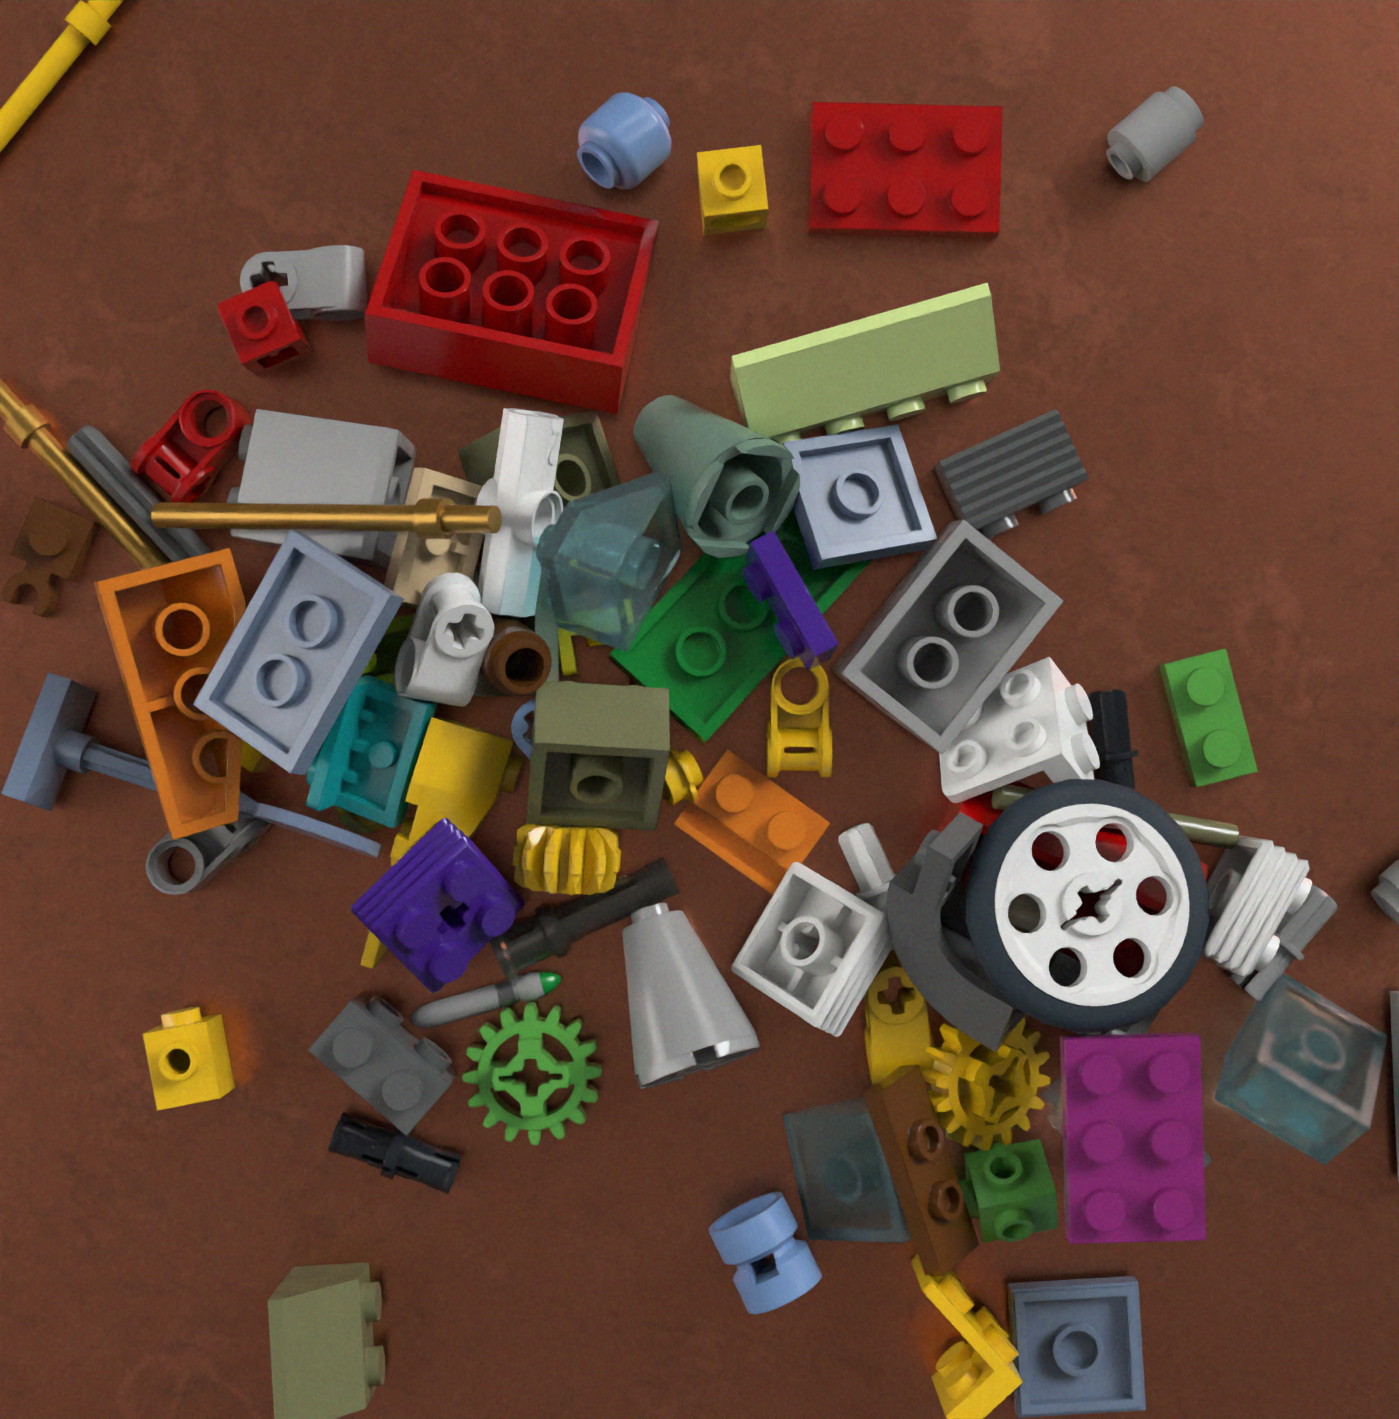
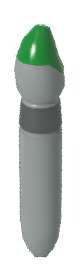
(526, 988)

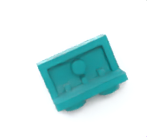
(370, 753)

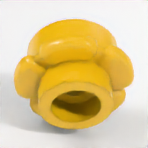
(681, 777)

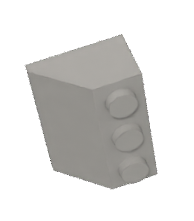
(947, 635)

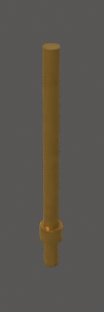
(31, 431)
(428, 518)

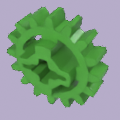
(532, 1044)

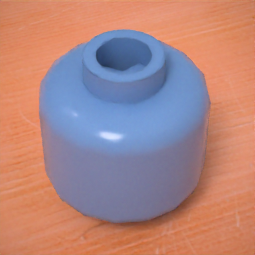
(624, 141)

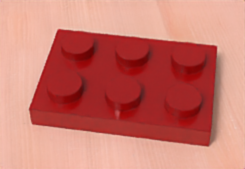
(905, 170)

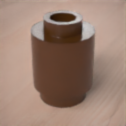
(515, 658)

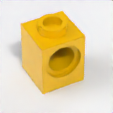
(732, 189)

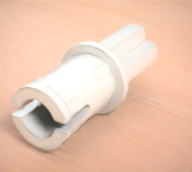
(867, 864)

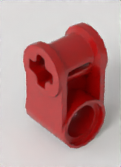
(189, 449)

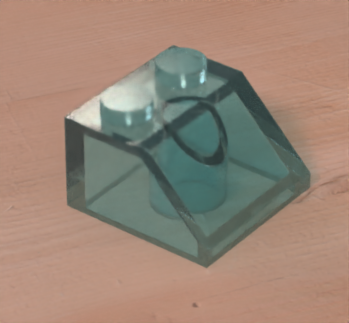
(611, 558)
(1304, 1070)
(844, 1175)

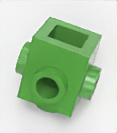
(1010, 1191)

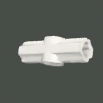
(527, 505)

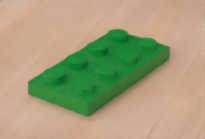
(715, 639)

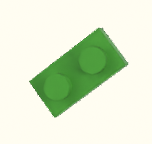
(1208, 718)

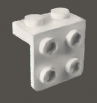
(1022, 728)

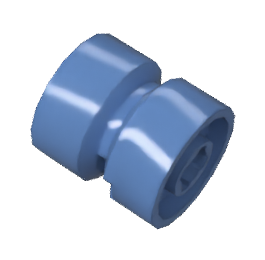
(751, 1234)

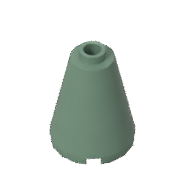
(722, 474)

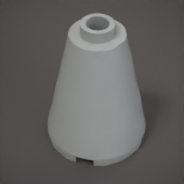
(678, 1001)

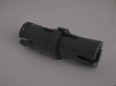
(395, 1153)

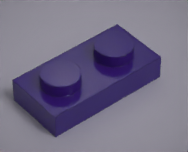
(800, 625)

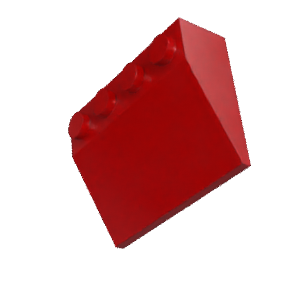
(511, 291)

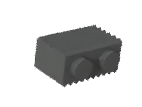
(1012, 474)

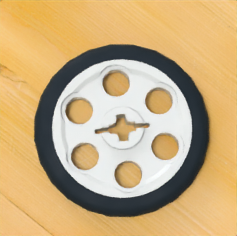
(1020, 961)

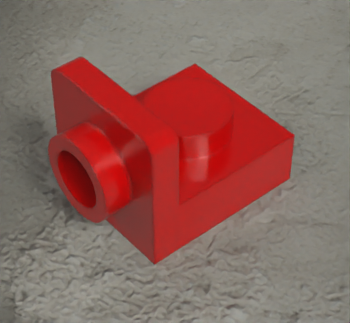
(263, 328)

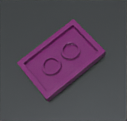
(1133, 1138)

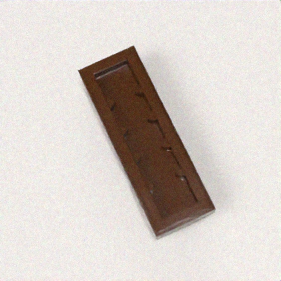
(921, 1170)

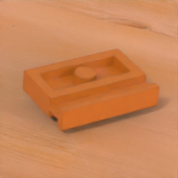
(751, 822)

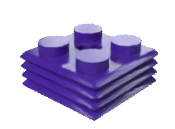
(439, 905)

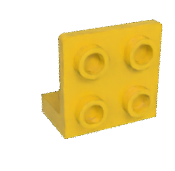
(974, 1375)

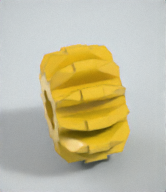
(566, 858)

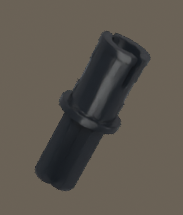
(1112, 736)

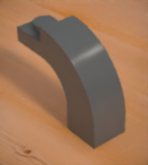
(933, 938)

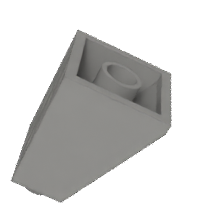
(324, 463)

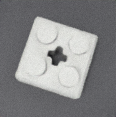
(1247, 902)
(780, 948)

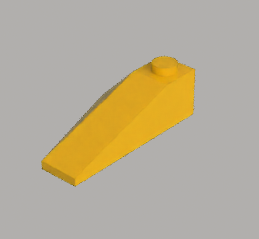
(457, 779)

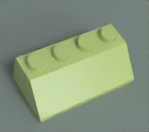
(869, 367)

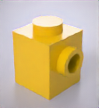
(188, 1059)

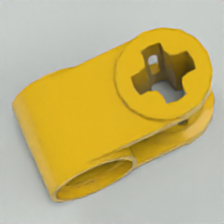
(798, 726)
(895, 1029)

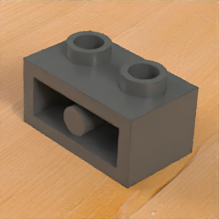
(385, 1060)

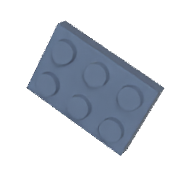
(298, 652)

